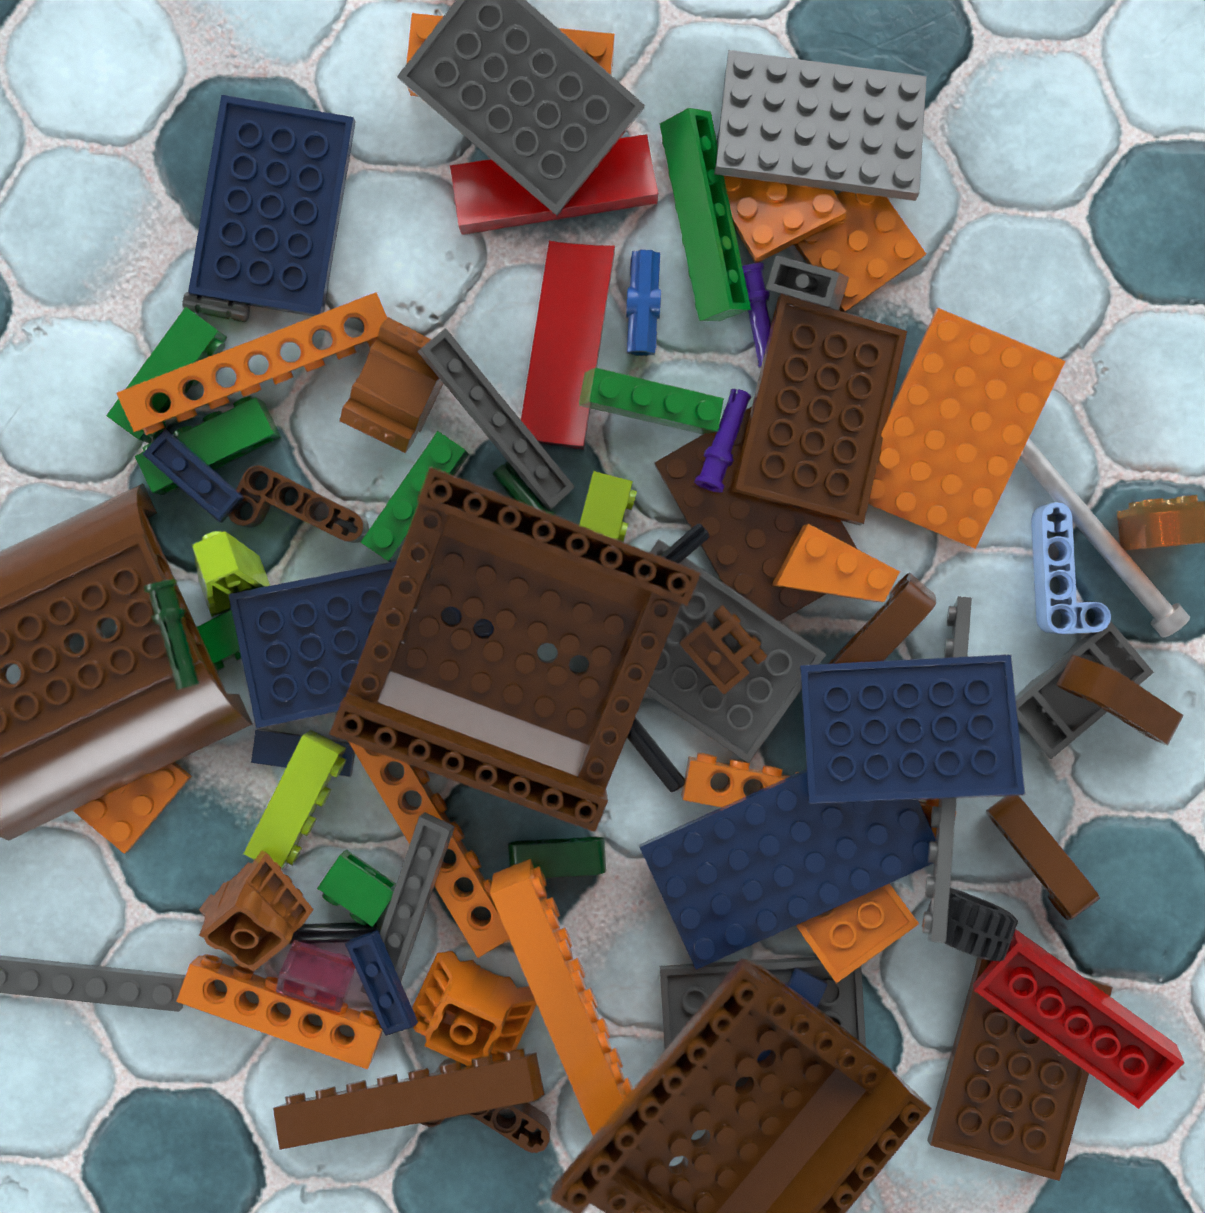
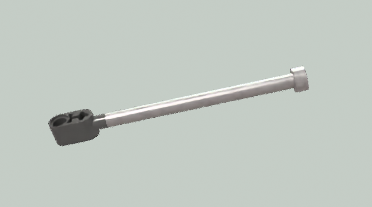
(1167, 617)

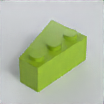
(226, 568)

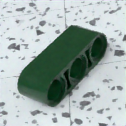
(561, 856)

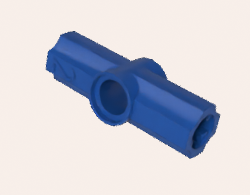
(643, 302)

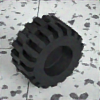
(978, 926)

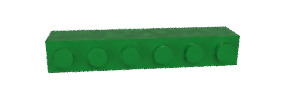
(704, 216)

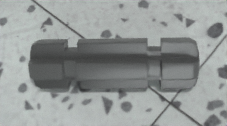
(216, 307)

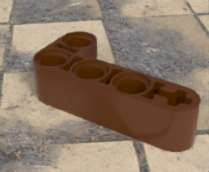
(303, 509)
(891, 624)
(1120, 698)
(1046, 859)
(510, 1127)

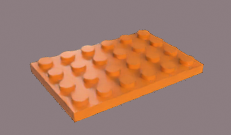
(960, 426)

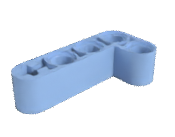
(1064, 570)

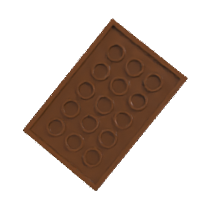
(820, 410)
(746, 532)
(1007, 1092)

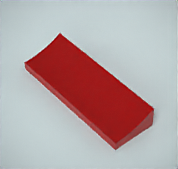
(493, 200)
(566, 341)
(1079, 1020)

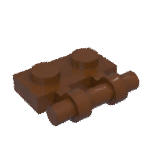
(713, 654)

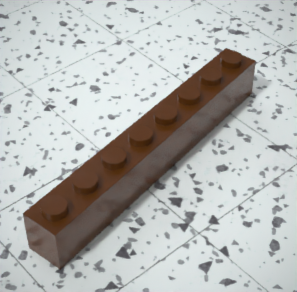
(408, 1100)

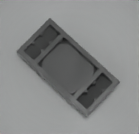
(1058, 717)

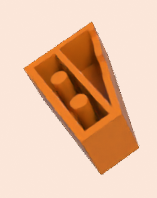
(834, 568)

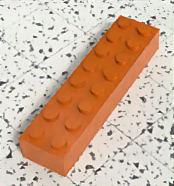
(560, 991)

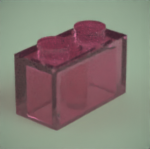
(316, 976)

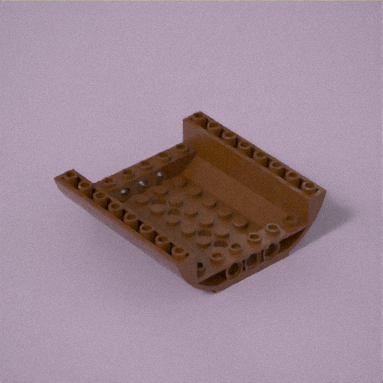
(489, 703)
(113, 709)
(790, 1140)

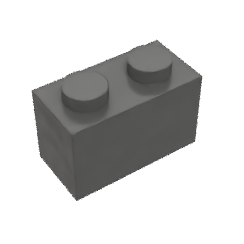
(807, 282)

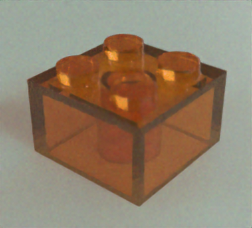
(1162, 523)

